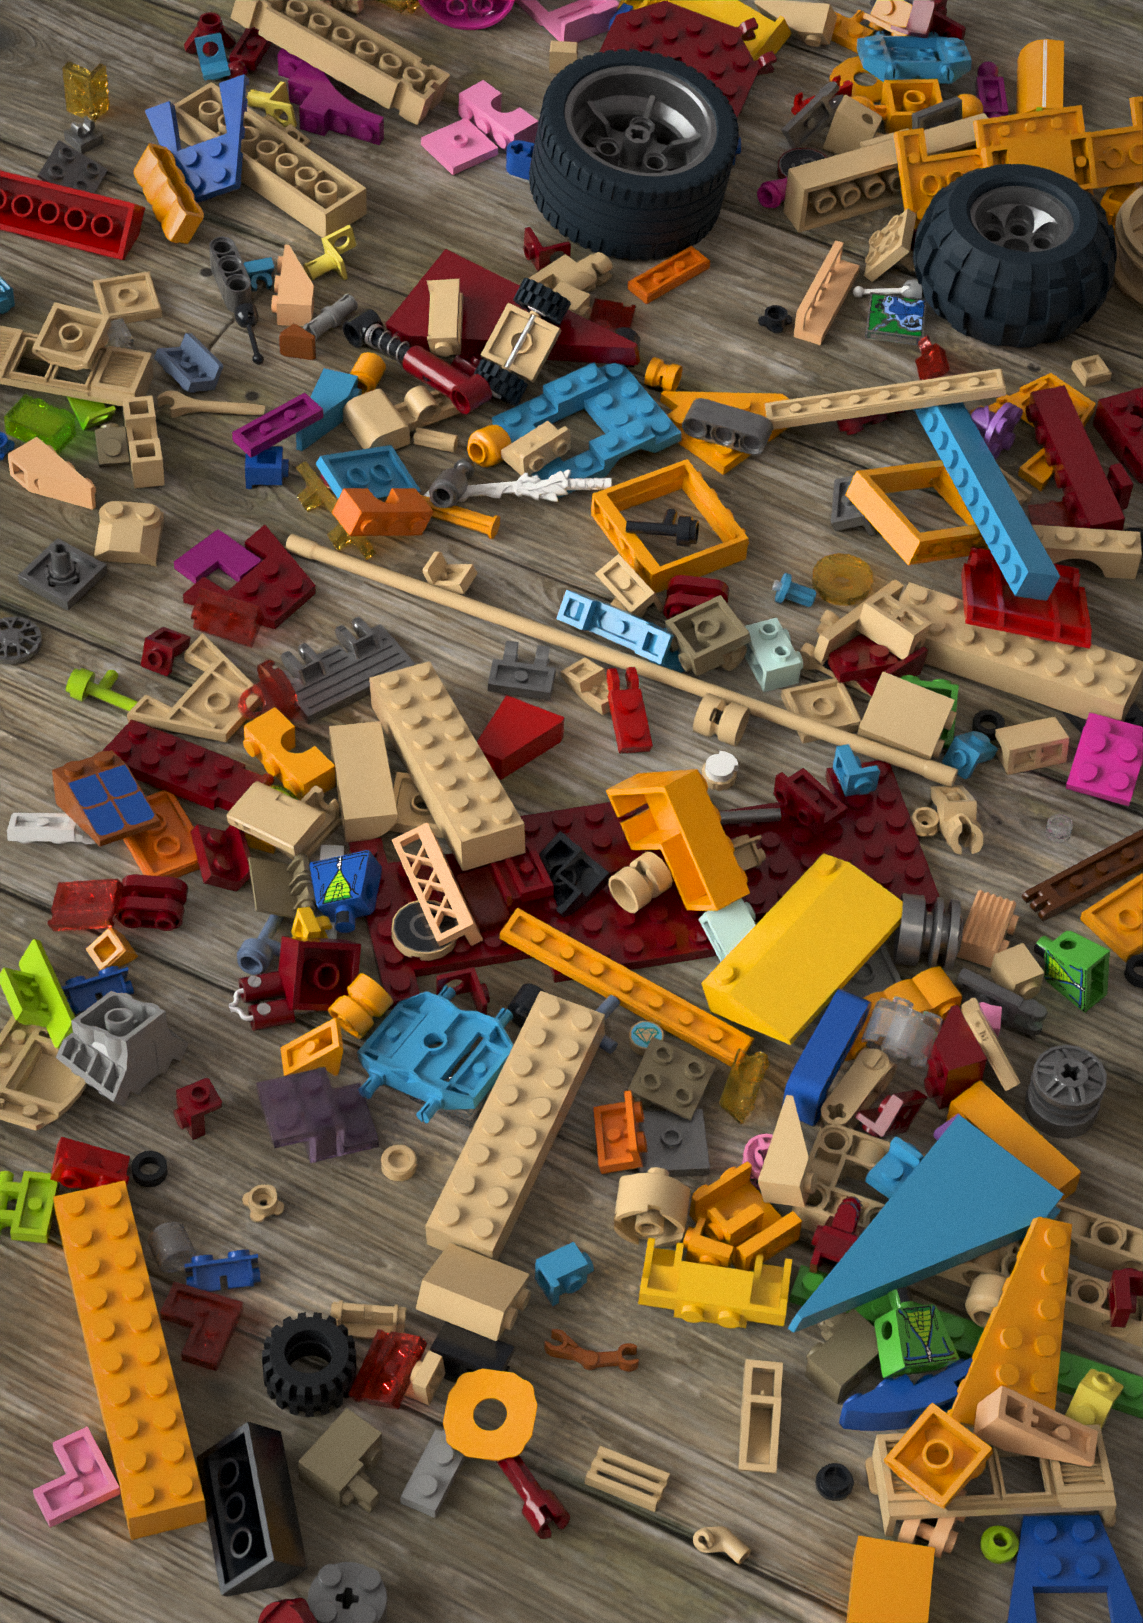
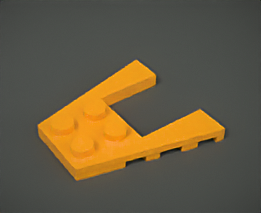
(1036, 470)

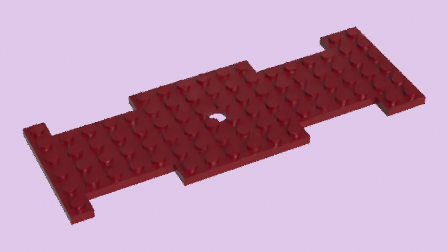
(872, 837)

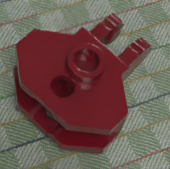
(837, 1234)

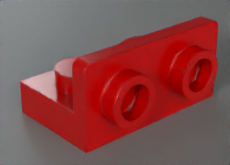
(87, 1165)

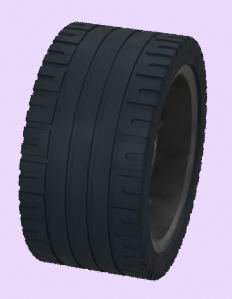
(652, 160)

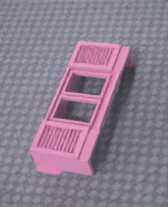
(573, 21)

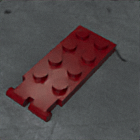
(183, 767)

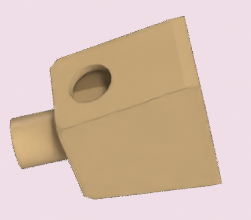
(851, 126)

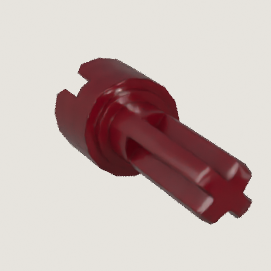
(539, 1505)

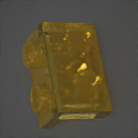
(86, 90)

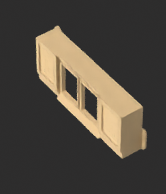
(113, 375)
(1066, 1487)

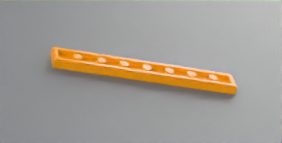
(630, 988)

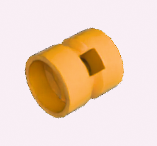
(364, 1001)

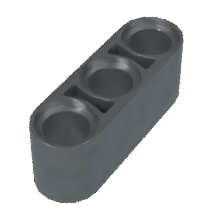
(229, 272)
(727, 426)

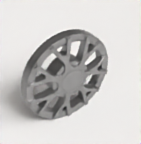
(13, 640)

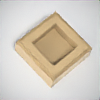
(1091, 370)

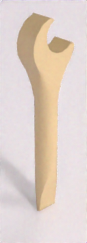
(184, 405)

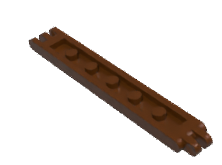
(1087, 877)

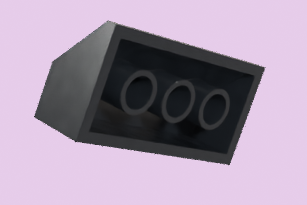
(251, 1511)

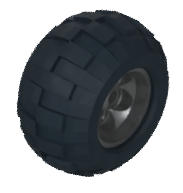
(1015, 255)

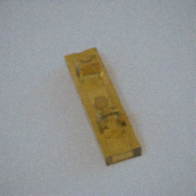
(318, 494)

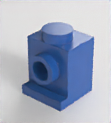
(266, 467)

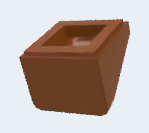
(297, 343)

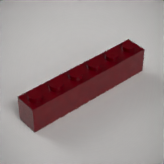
(1073, 460)

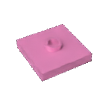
(459, 146)

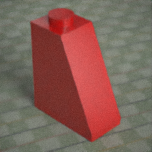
(519, 735)

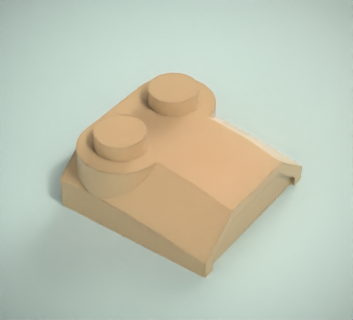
(71, 336)
(129, 533)

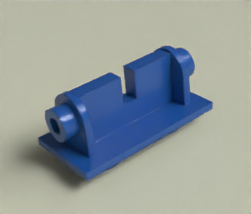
(83, 990)
(235, 1267)

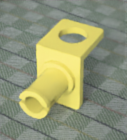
(274, 103)
(331, 259)

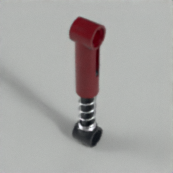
(464, 390)

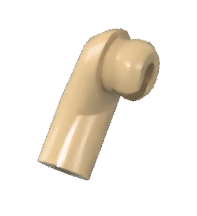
(721, 1540)

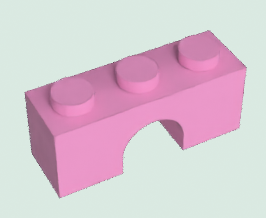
(483, 109)

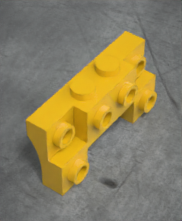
(714, 1292)

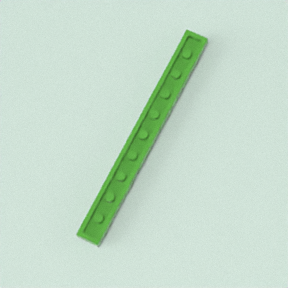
(966, 1335)

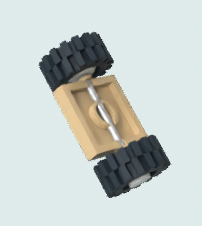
(522, 340)

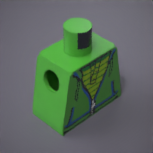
(1075, 968)
(912, 1338)

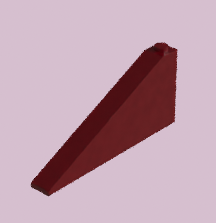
(483, 304)

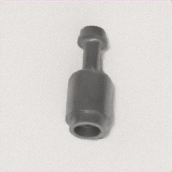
(451, 484)

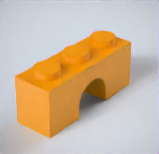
(269, 741)

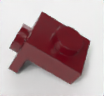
(193, 1103)

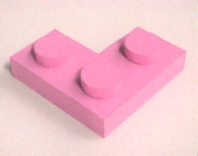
(83, 1486)

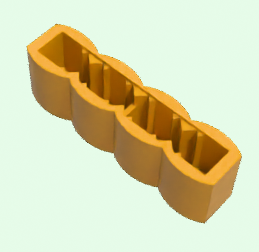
(168, 194)
(927, 991)

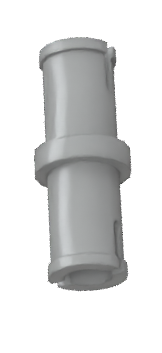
(331, 316)

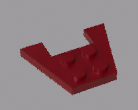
(274, 584)

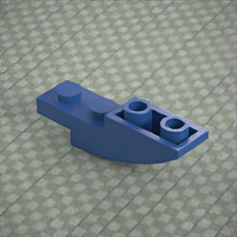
(900, 1403)

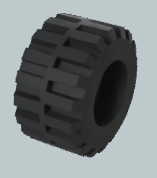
(309, 1338)

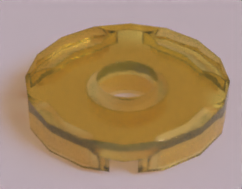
(846, 566)

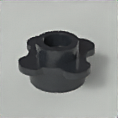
(775, 318)

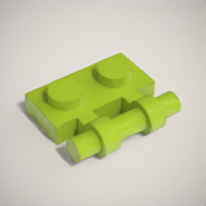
(34, 1205)

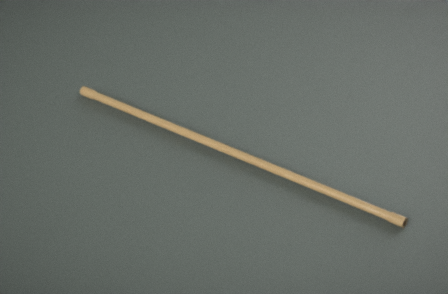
(927, 768)

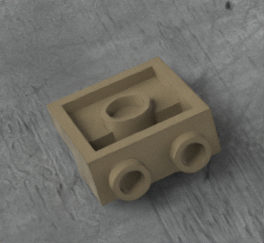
(706, 635)

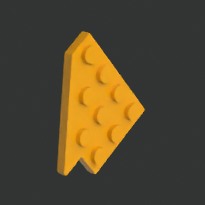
(716, 456)

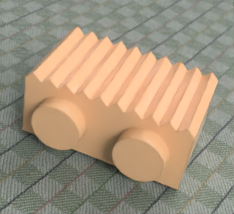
(987, 928)

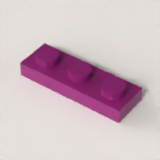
(277, 425)

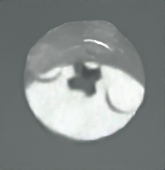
(902, 1031)

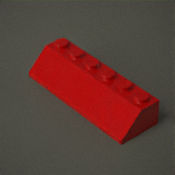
(68, 216)

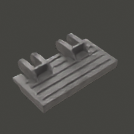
(338, 677)

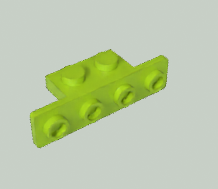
(37, 994)

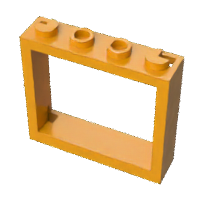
(681, 475)
(914, 547)

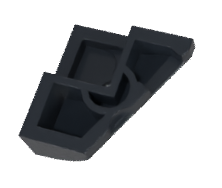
(573, 874)

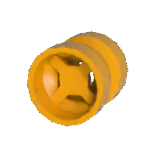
(663, 375)

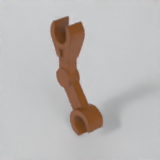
(591, 1359)

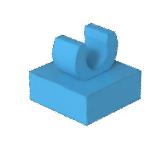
(260, 269)

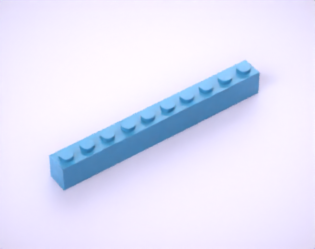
(990, 500)

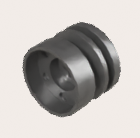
(928, 932)
(1065, 1091)

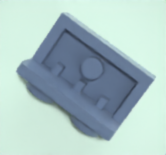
(191, 365)

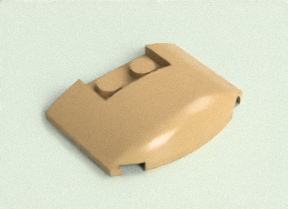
(32, 1080)

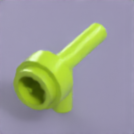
(82, 683)

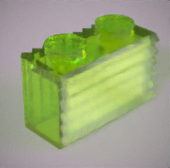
(38, 419)

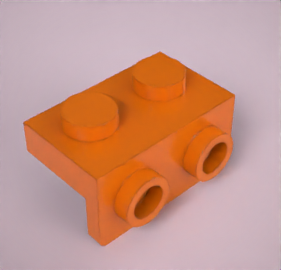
(618, 1135)

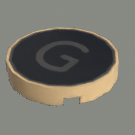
(413, 933)

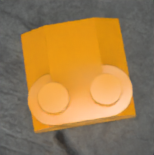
(938, 1456)

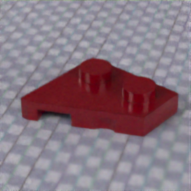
(860, 659)

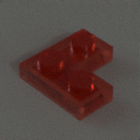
(209, 1317)

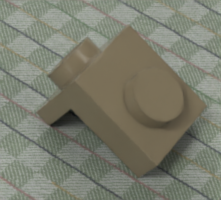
(111, 445)

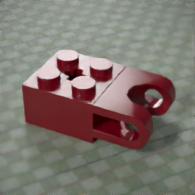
(1121, 427)

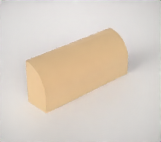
(362, 780)

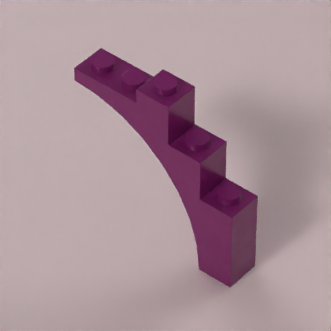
(323, 106)

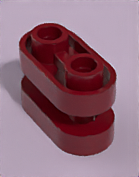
(690, 591)
(152, 902)

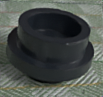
(834, 1482)

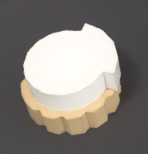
(720, 771)

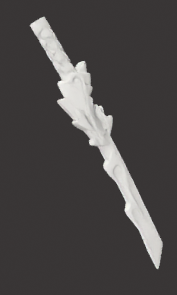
(535, 487)

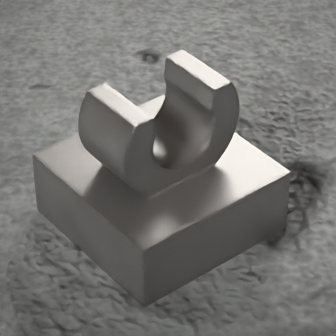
(83, 135)

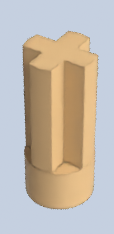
(435, 440)

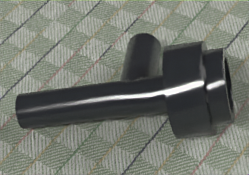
(685, 531)

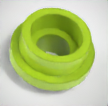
(996, 1553)

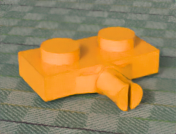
(849, 30)

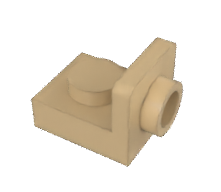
(426, 1378)

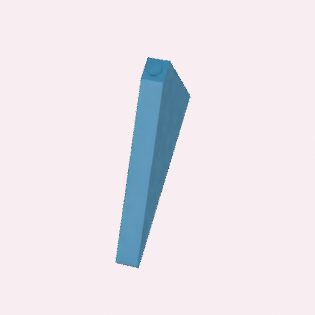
(950, 1210)

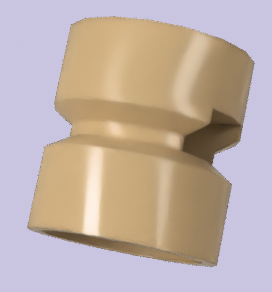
(731, 724)
(640, 882)

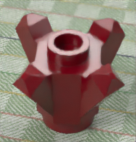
(209, 24)

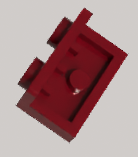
(809, 800)

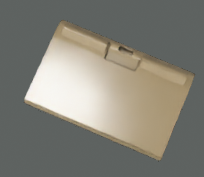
(275, 818)
(990, 1044)

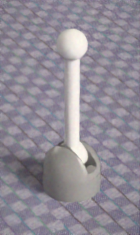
(909, 289)

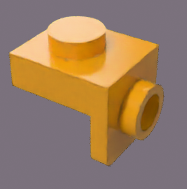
(706, 1250)

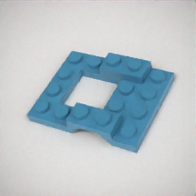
(616, 405)

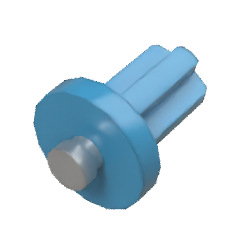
(793, 591)

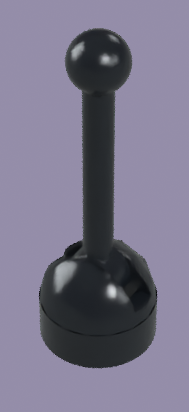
(244, 321)

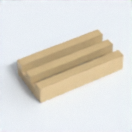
(629, 1472)

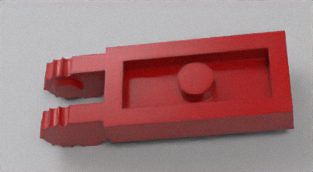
(628, 713)

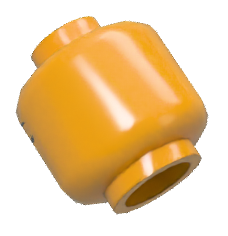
(486, 445)

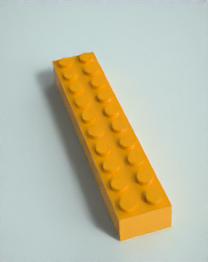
(129, 1361)

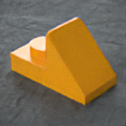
(315, 1049)

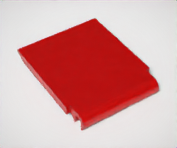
(993, 605)

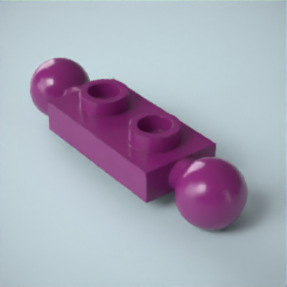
(991, 90)

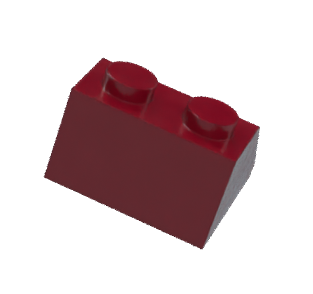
(317, 970)
(955, 1060)

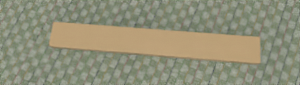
(886, 399)

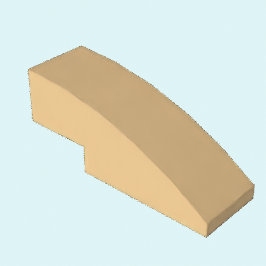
(760, 1416)

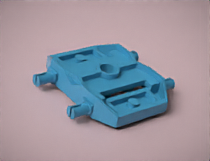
(914, 57)
(400, 1055)

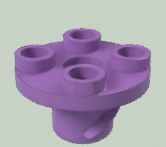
(997, 427)

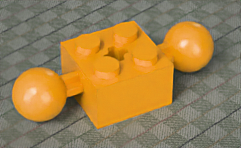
(909, 96)

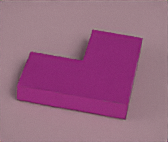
(214, 553)

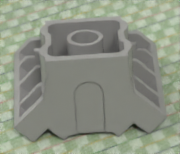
(120, 1045)

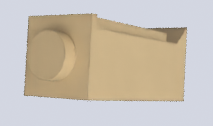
(445, 317)

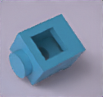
(562, 1271)

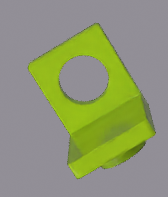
(90, 412)

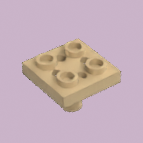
(891, 246)

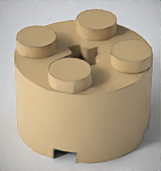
(651, 1208)

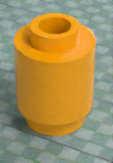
(369, 371)

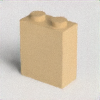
(907, 717)
(474, 1292)

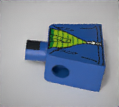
(346, 887)

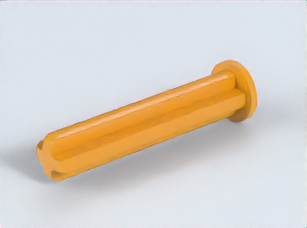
(466, 518)

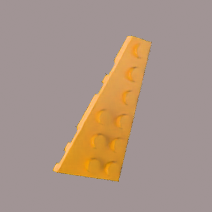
(1026, 1327)

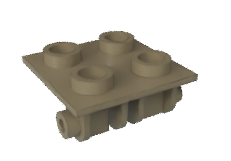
(282, 887)
(670, 1079)

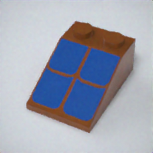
(103, 798)

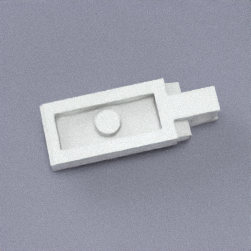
(45, 827)

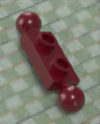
(247, 53)

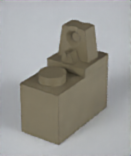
(845, 1357)
(338, 1462)

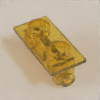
(742, 1085)

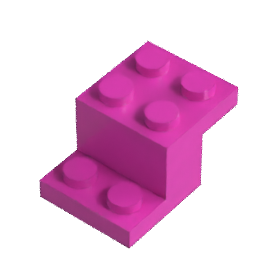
(1107, 759)

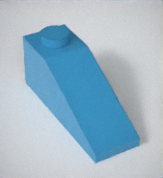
(331, 394)

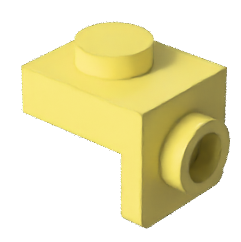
(1094, 1398)

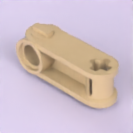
(858, 1088)

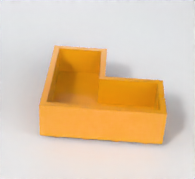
(687, 832)

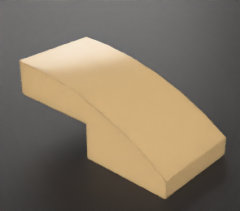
(589, 684)

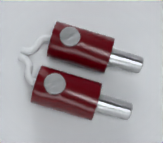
(264, 1014)

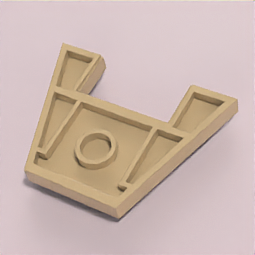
(210, 703)

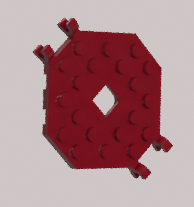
(696, 40)

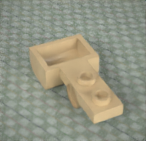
(379, 423)

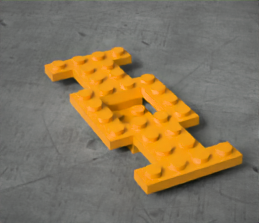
(1039, 138)

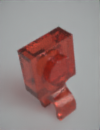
(933, 360)

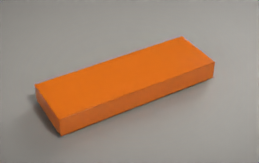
(668, 274)

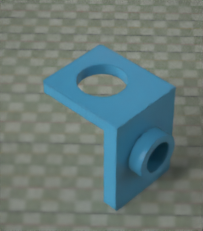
(214, 66)

